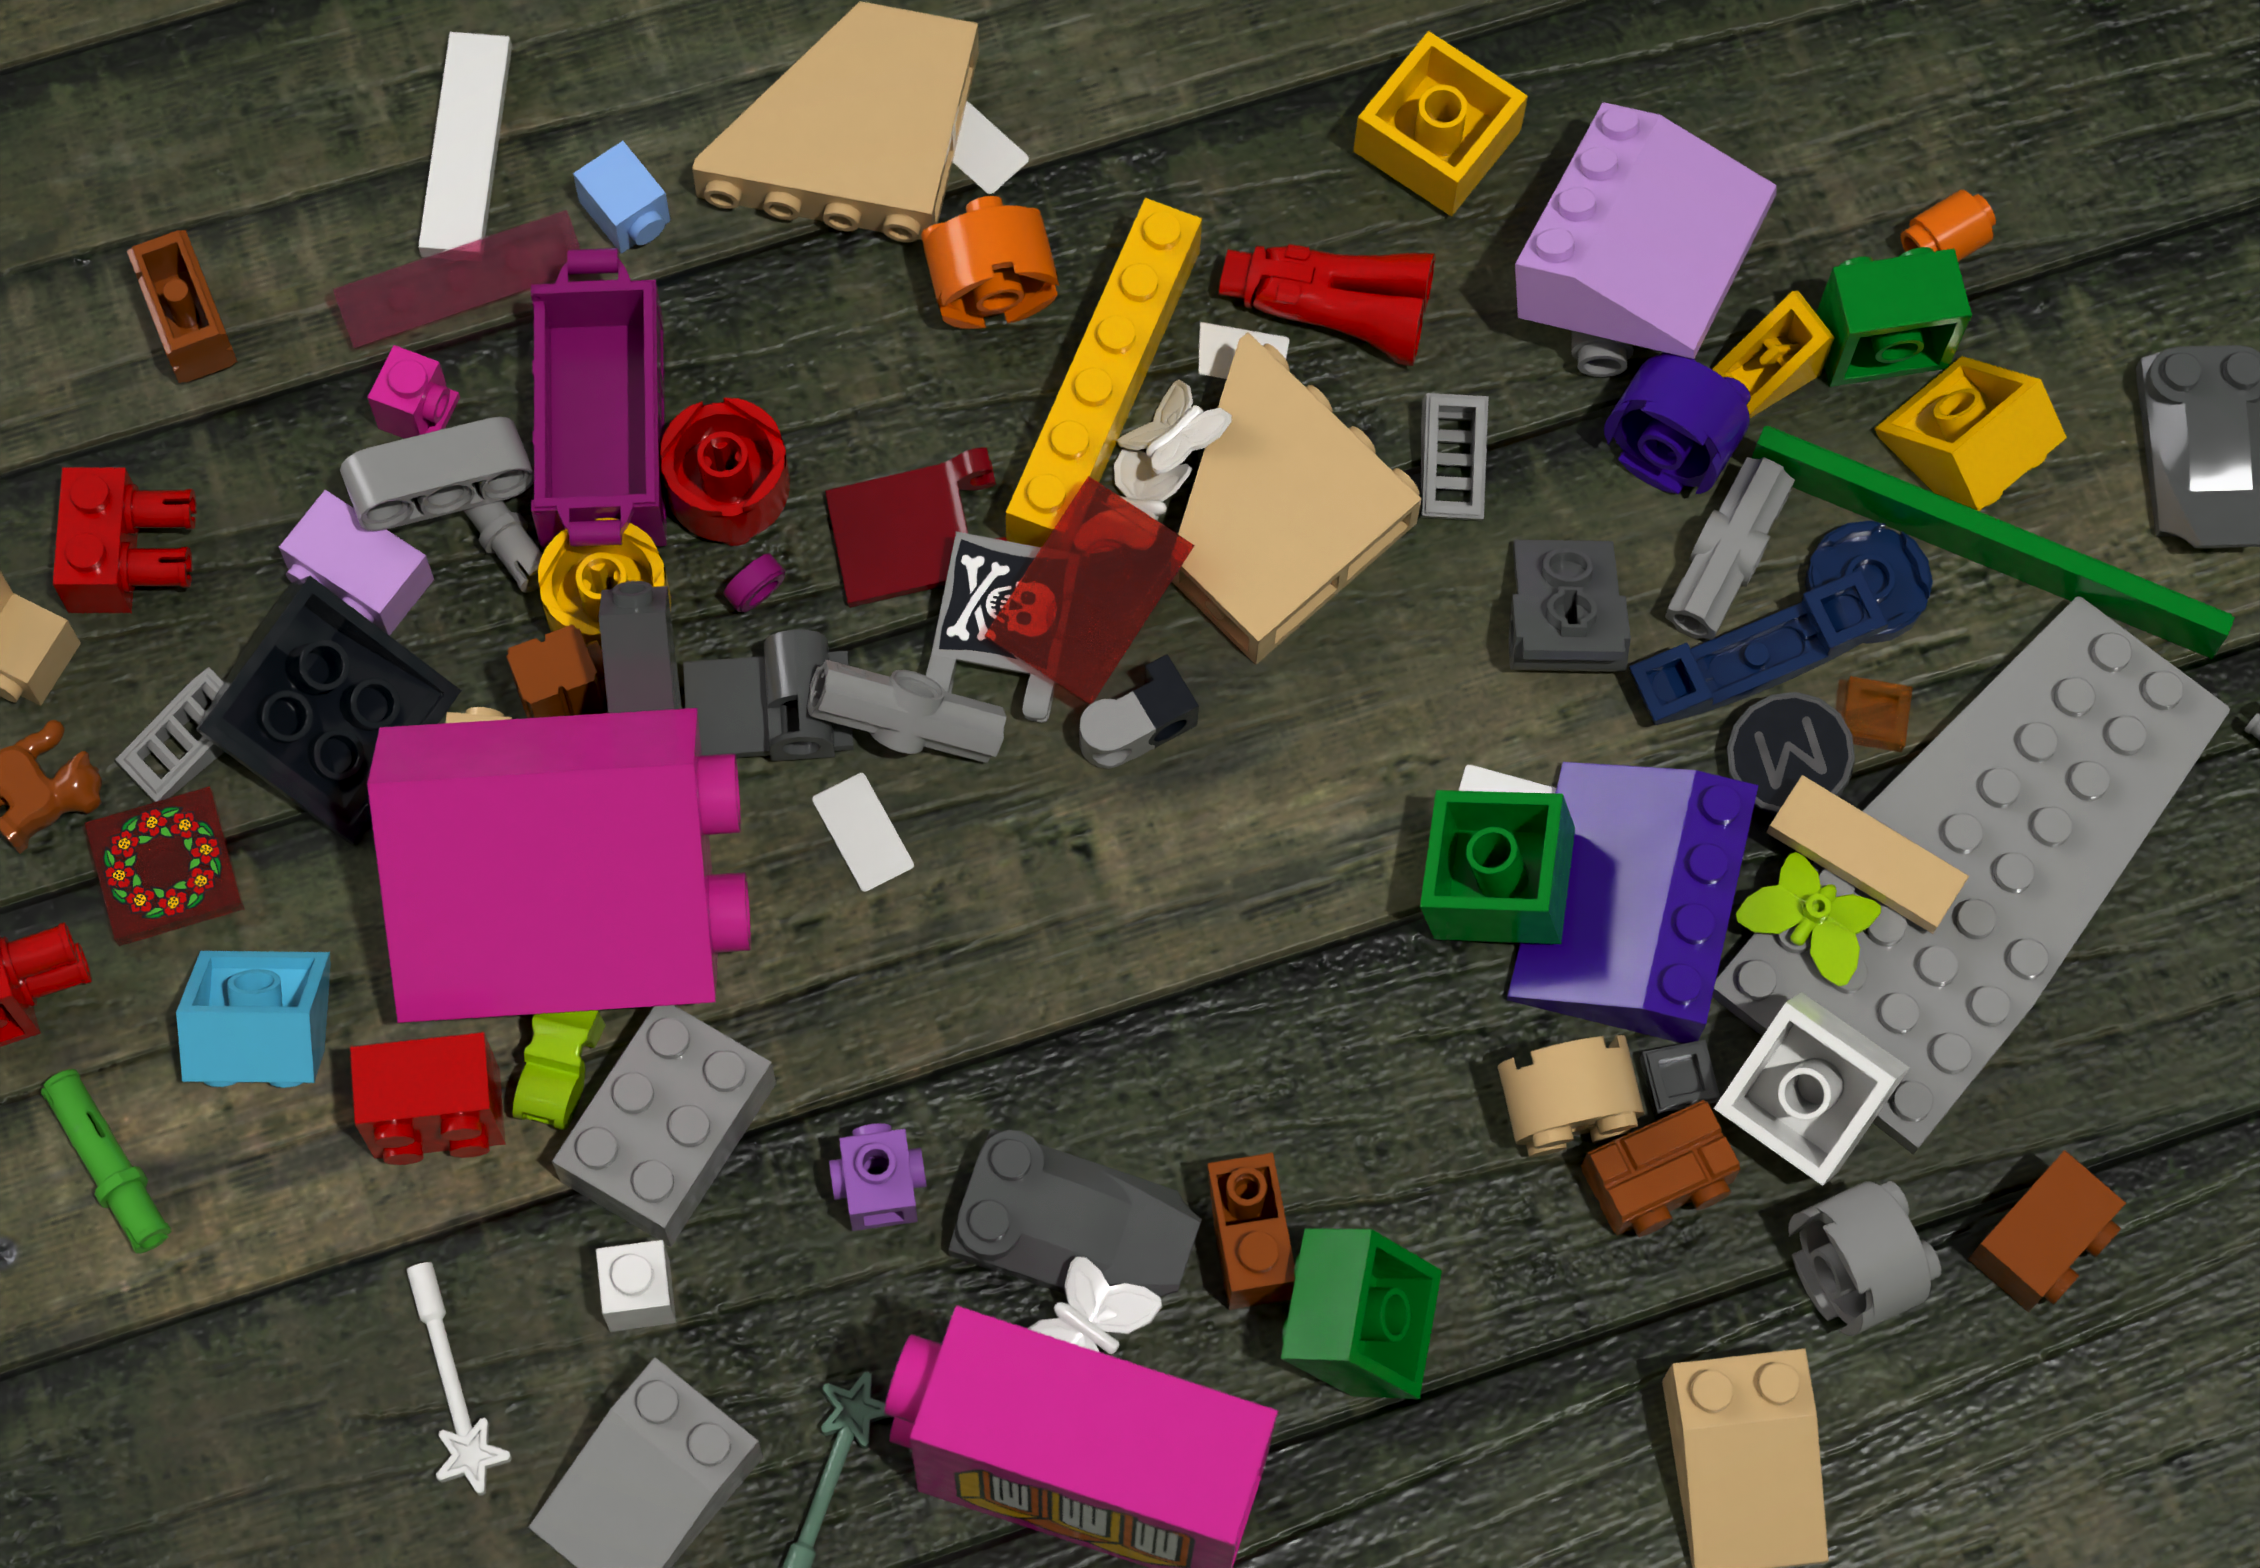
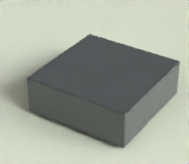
(1679, 1077)

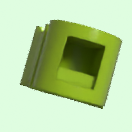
(554, 1066)

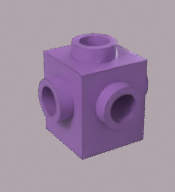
(884, 1197)

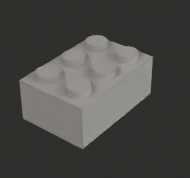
(665, 1122)

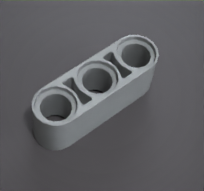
(437, 473)

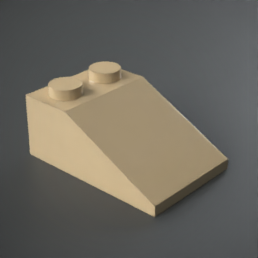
(1748, 1460)

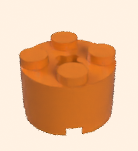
(990, 263)

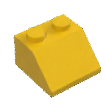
(1974, 431)

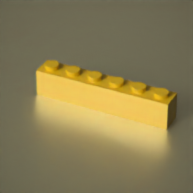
(1106, 369)

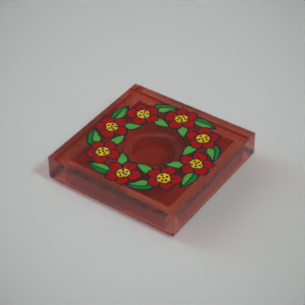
(164, 866)

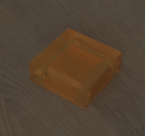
(1877, 713)

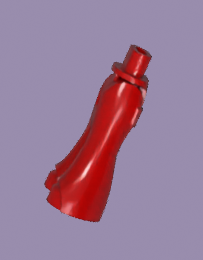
(1358, 295)

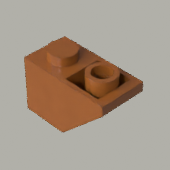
(1251, 1231)

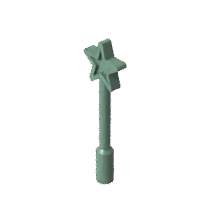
(850, 1420)

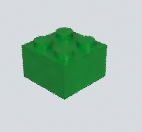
(1894, 315)
(1498, 866)
(1361, 1313)

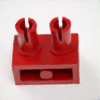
(98, 535)
(32, 970)

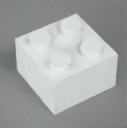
(1811, 1088)

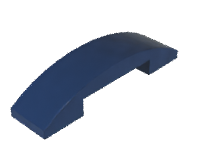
(1761, 653)

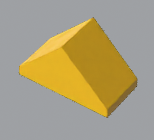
(1779, 353)

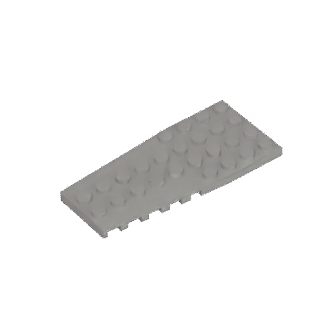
(2043, 808)

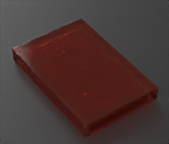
(1089, 591)

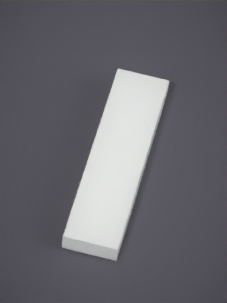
(465, 141)

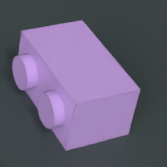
(362, 567)

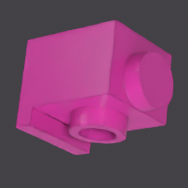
(411, 395)

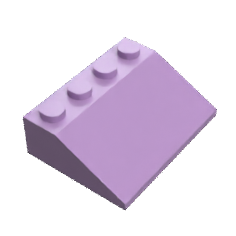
(1641, 235)

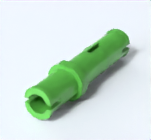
(117, 1182)

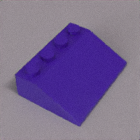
(1643, 899)

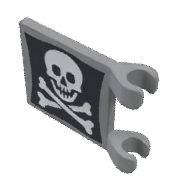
(976, 589)

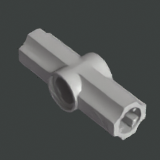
(1729, 548)
(906, 711)

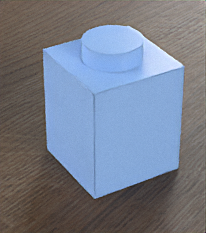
(622, 197)

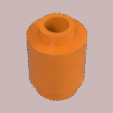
(1954, 223)

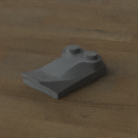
(2203, 443)
(1043, 1207)

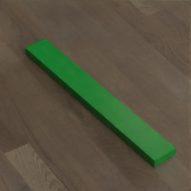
(1996, 544)

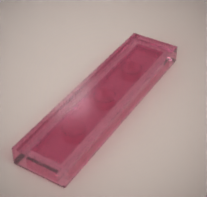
(456, 278)

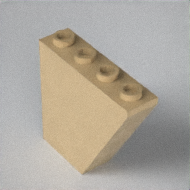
(853, 127)
(1284, 506)

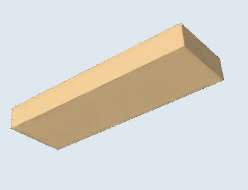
(1867, 854)

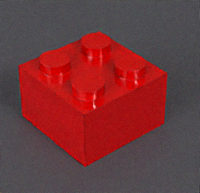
(428, 1097)

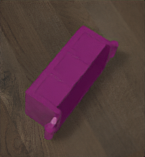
(598, 404)

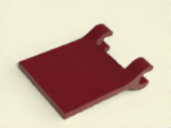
(902, 527)

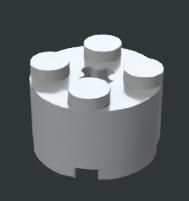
(1863, 1256)

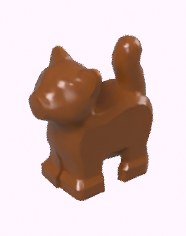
(34, 797)

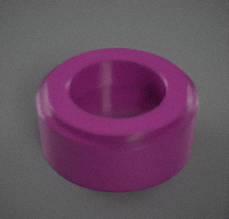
(755, 583)

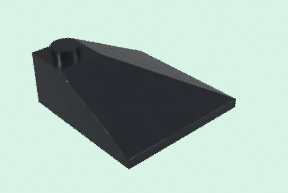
(312, 702)

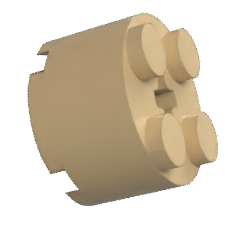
(1571, 1093)

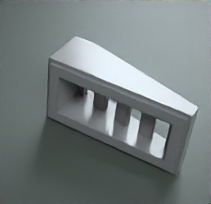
(1453, 408)
(170, 722)

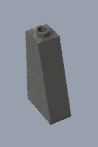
(638, 648)

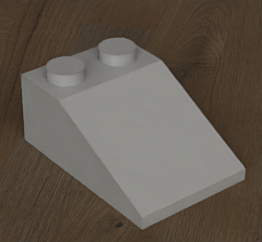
(647, 1477)

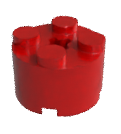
(725, 470)

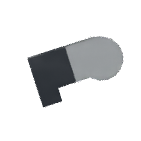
(1139, 721)

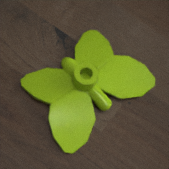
(1815, 910)

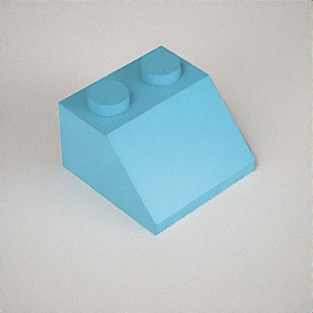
(254, 1017)

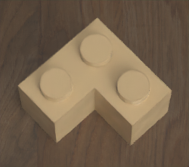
(32, 647)

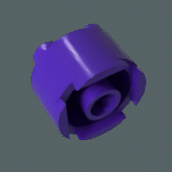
(1678, 423)

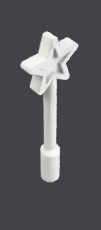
(469, 1446)

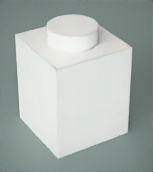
(636, 1285)

